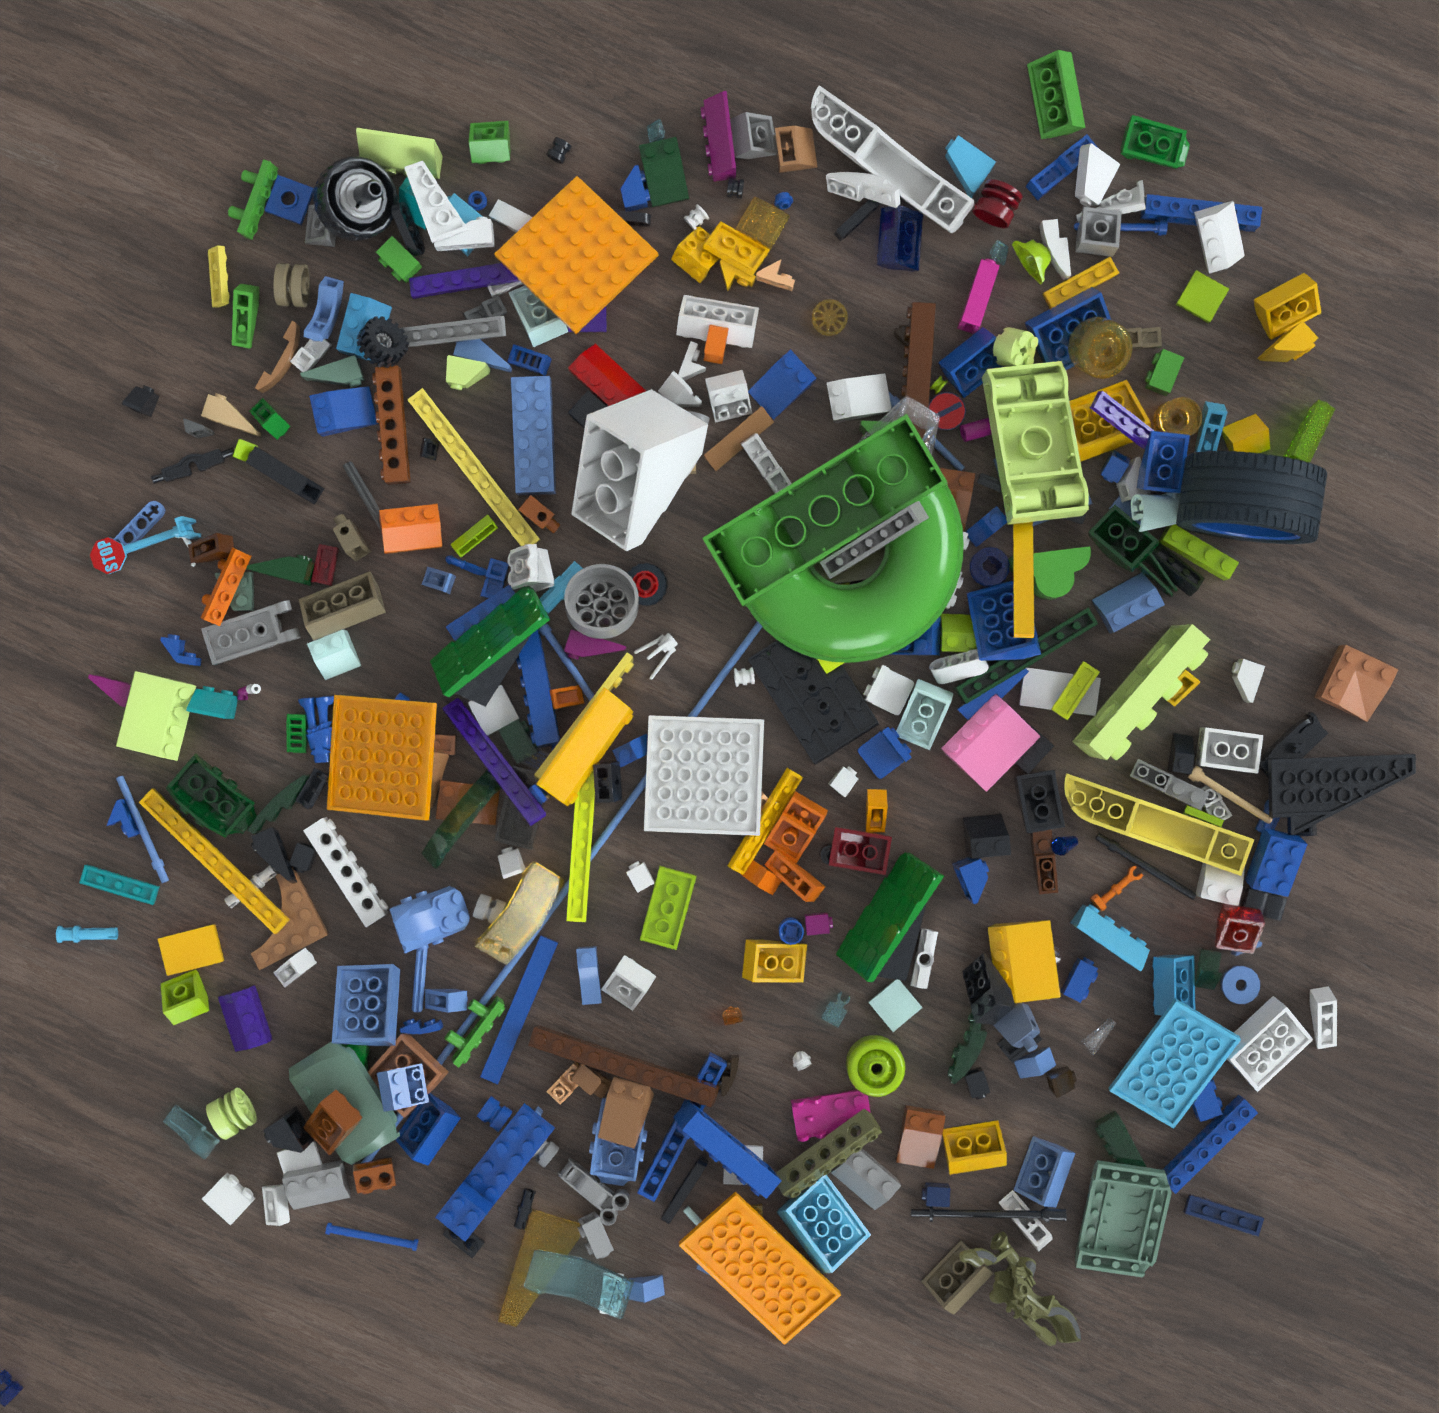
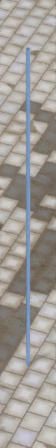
(595, 848)

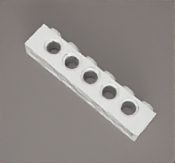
(346, 883)

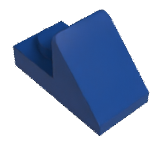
(632, 750)
(122, 814)

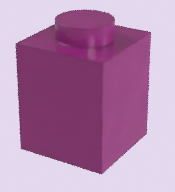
(818, 923)

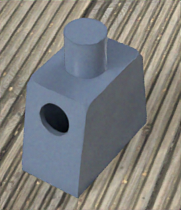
(1019, 1027)

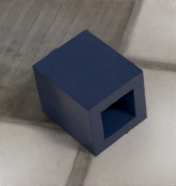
(936, 1194)

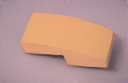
(563, 1085)

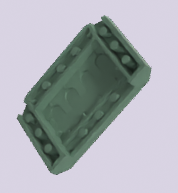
(341, 1070)
(1123, 1219)

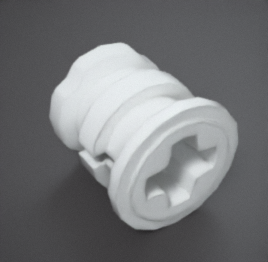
(696, 217)
(744, 676)

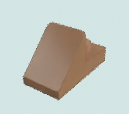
(591, 1081)

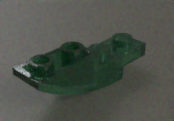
(966, 1054)

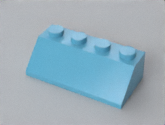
(1112, 938)

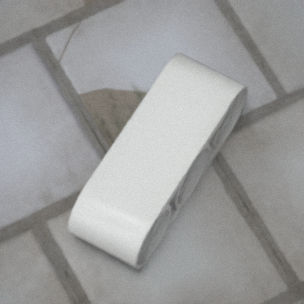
(958, 667)

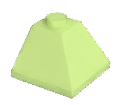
(464, 372)

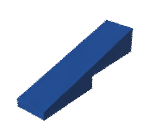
(1057, 170)
(1001, 690)

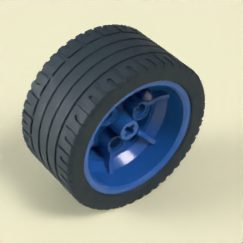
(1251, 497)

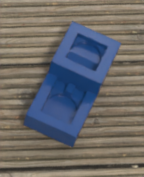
(495, 578)

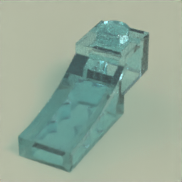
(191, 1132)

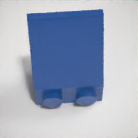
(782, 384)
(343, 410)
(1163, 462)

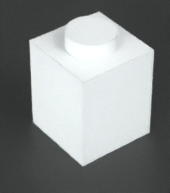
(640, 876)

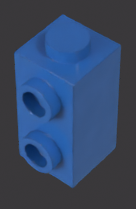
(1079, 979)

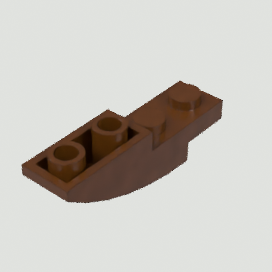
(1044, 862)

